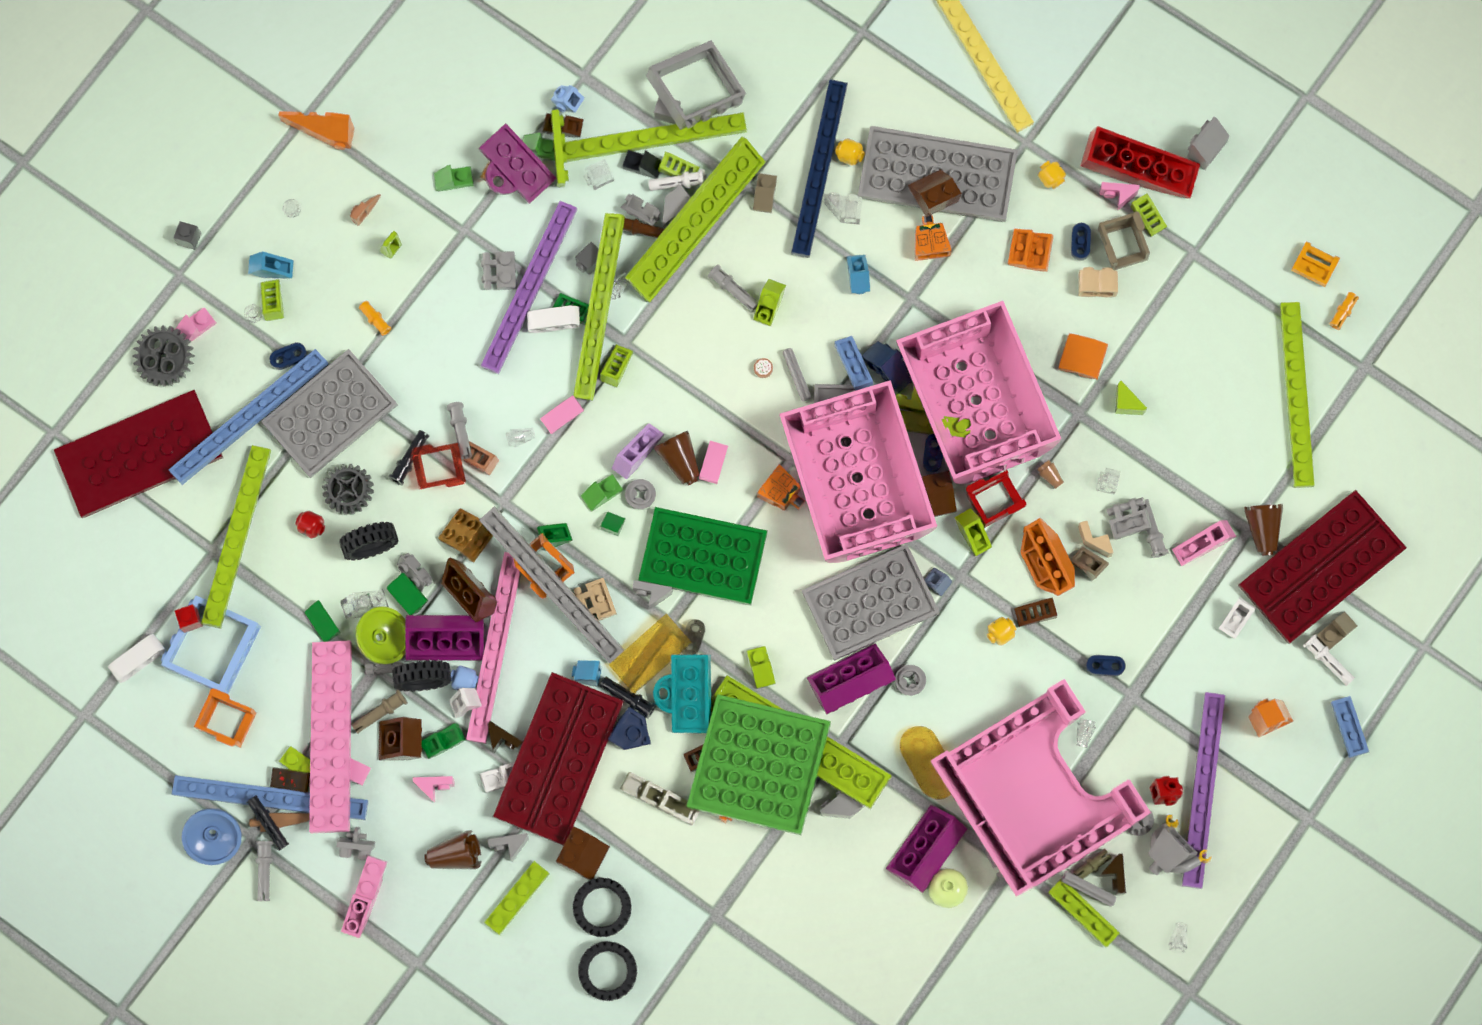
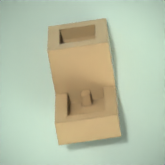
(1099, 544)

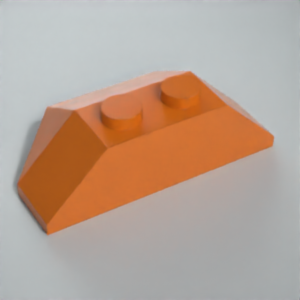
(1047, 558)

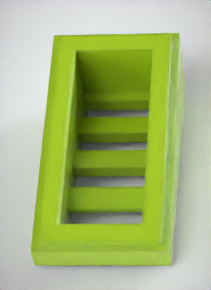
(675, 159)
(1153, 211)
(391, 245)
(275, 311)
(611, 376)

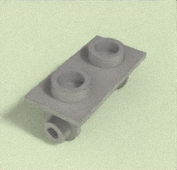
(648, 214)
(409, 565)

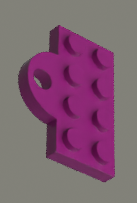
(514, 165)

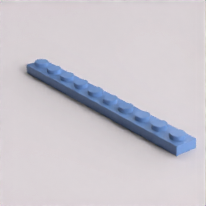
(248, 417)
(241, 793)

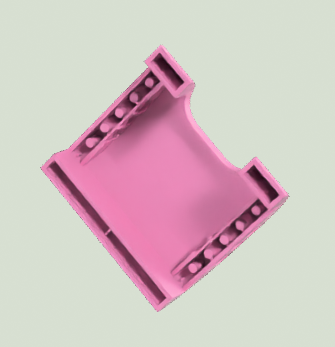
(1027, 798)

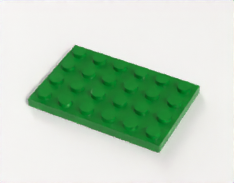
(703, 556)

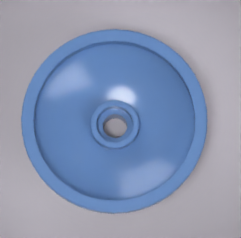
(208, 847)

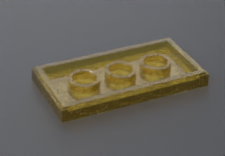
(650, 653)

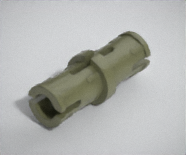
(1092, 864)

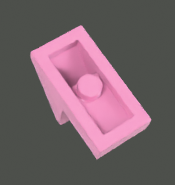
(1124, 192)
(196, 324)
(428, 784)

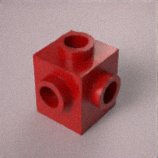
(1166, 791)

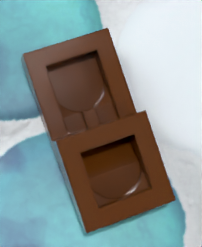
(571, 128)

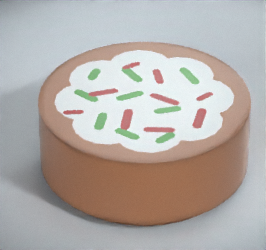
(763, 368)

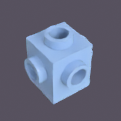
(567, 99)

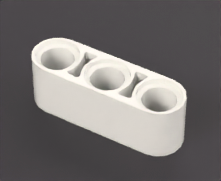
(553, 319)
(136, 658)

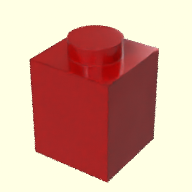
(188, 618)

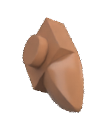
(360, 212)

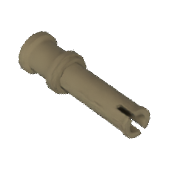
(387, 706)

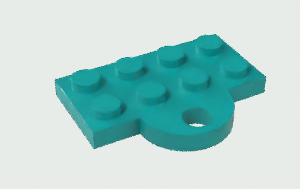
(687, 693)

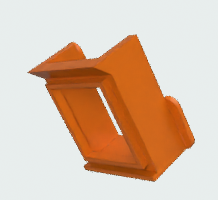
(563, 572)
(214, 697)

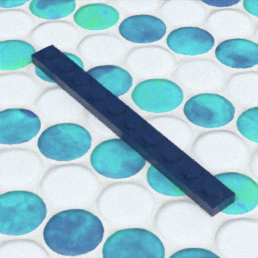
(819, 168)

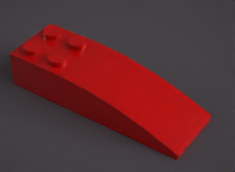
(1139, 163)

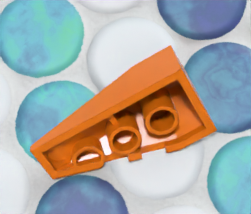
(332, 128)

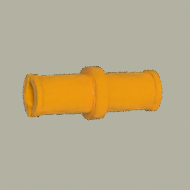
(1344, 311)
(375, 318)

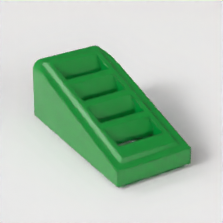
(583, 311)

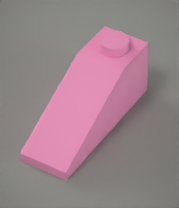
(1204, 542)

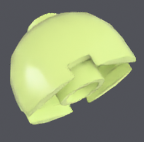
(948, 888)

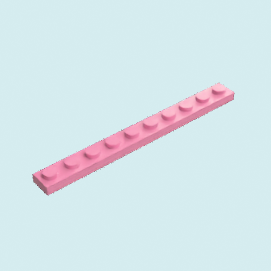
(494, 650)

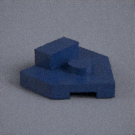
(630, 731)

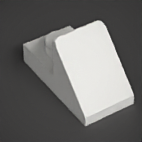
(1237, 618)
(464, 700)

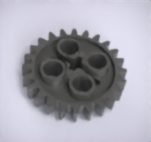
(147, 352)

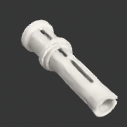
(686, 179)
(1321, 653)

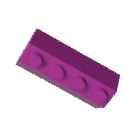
(444, 637)
(851, 678)
(926, 848)

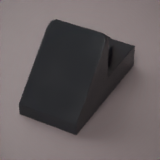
(643, 164)

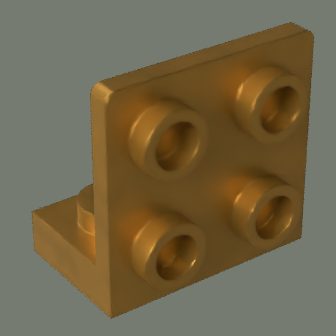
(466, 534)

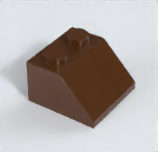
(935, 192)
(940, 493)
(400, 739)
(582, 853)

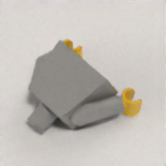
(1172, 851)

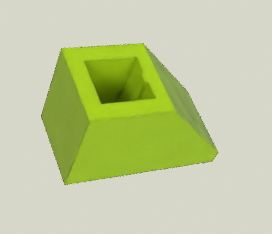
(769, 302)

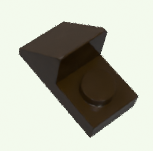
(497, 736)
(1116, 869)

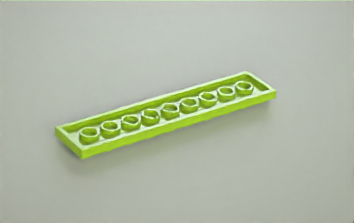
(695, 219)
(838, 765)

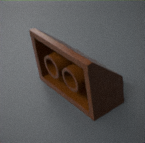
(468, 590)

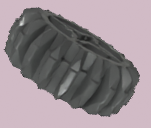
(351, 483)

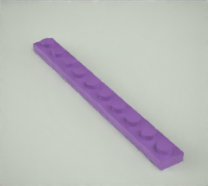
(529, 287)
(1204, 784)

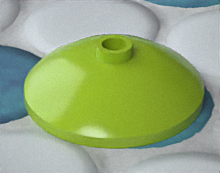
(389, 627)

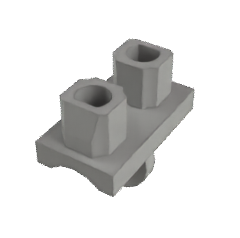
(354, 842)

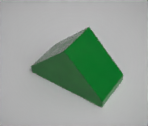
(556, 534)

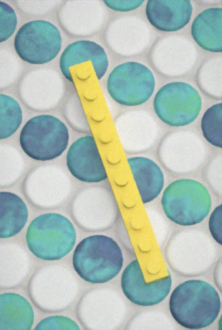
(986, 64)

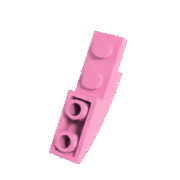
(364, 897)

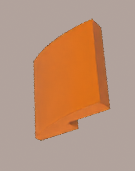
(1030, 250)
(1083, 356)

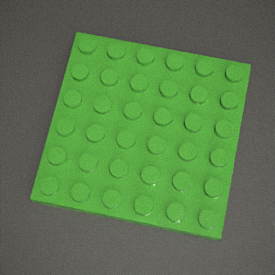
(759, 764)

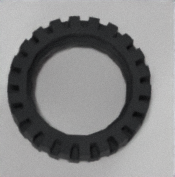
(368, 541)
(421, 676)
(582, 893)
(584, 964)

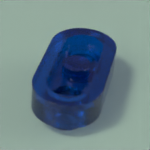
(932, 453)

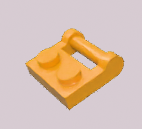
(1312, 268)

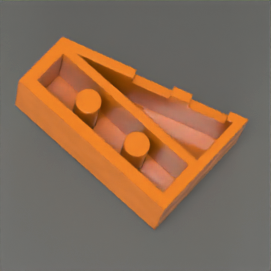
(1269, 716)

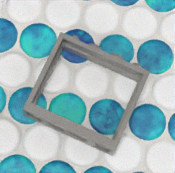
(684, 59)

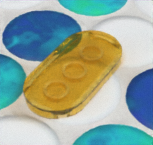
(918, 748)

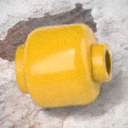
(849, 152)
(1052, 174)
(1001, 631)

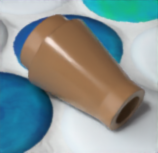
(1050, 474)

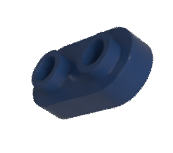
(1080, 242)
(288, 355)
(1105, 665)

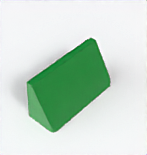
(407, 594)
(322, 621)

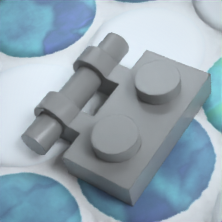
(505, 270)
(1131, 523)

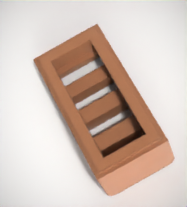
(487, 463)

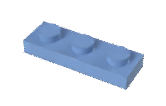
(853, 363)
(1349, 727)

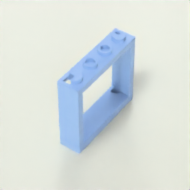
(236, 662)

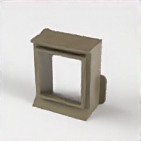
(1135, 222)

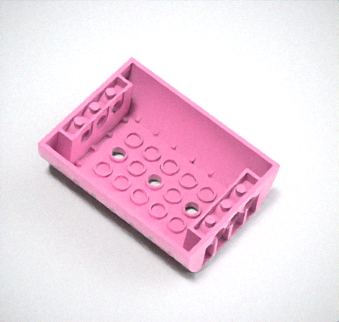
(998, 375)
(877, 452)

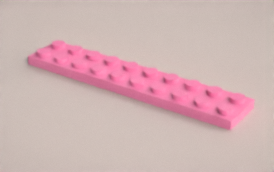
(330, 737)

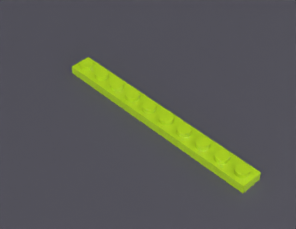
(653, 137)
(599, 306)
(1297, 395)
(236, 537)

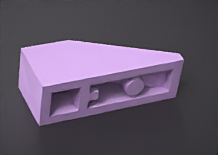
(636, 451)

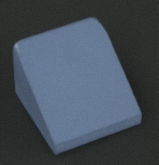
(938, 581)

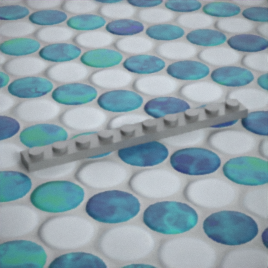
(551, 584)

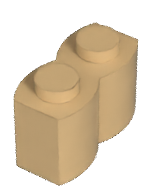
(1097, 282)

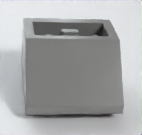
(1208, 143)

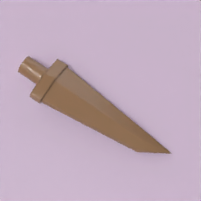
(283, 819)

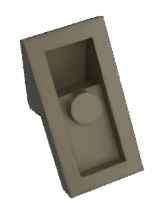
(765, 193)
(1089, 563)
(1336, 630)

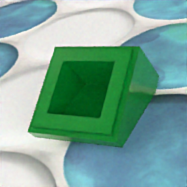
(612, 523)

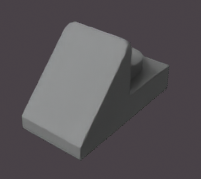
(657, 592)
(514, 842)

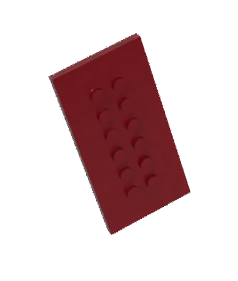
(132, 453)
(1322, 566)
(558, 759)

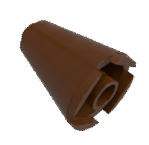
(680, 457)
(1265, 526)
(455, 853)

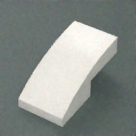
(496, 778)

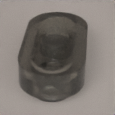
(695, 637)

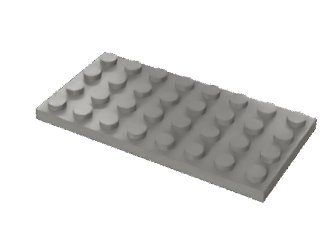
(902, 157)

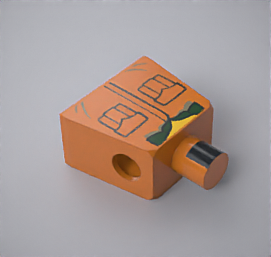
(931, 240)
(781, 490)

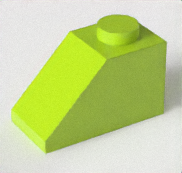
(973, 531)

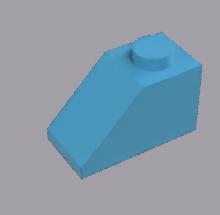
(270, 266)
(858, 274)
(587, 672)

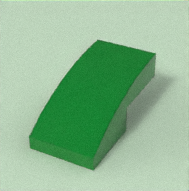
(443, 740)

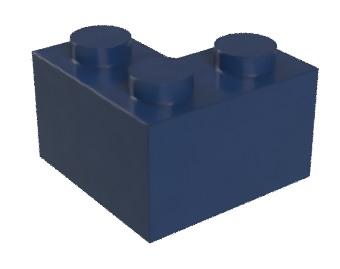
(888, 364)

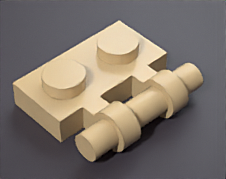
(600, 598)

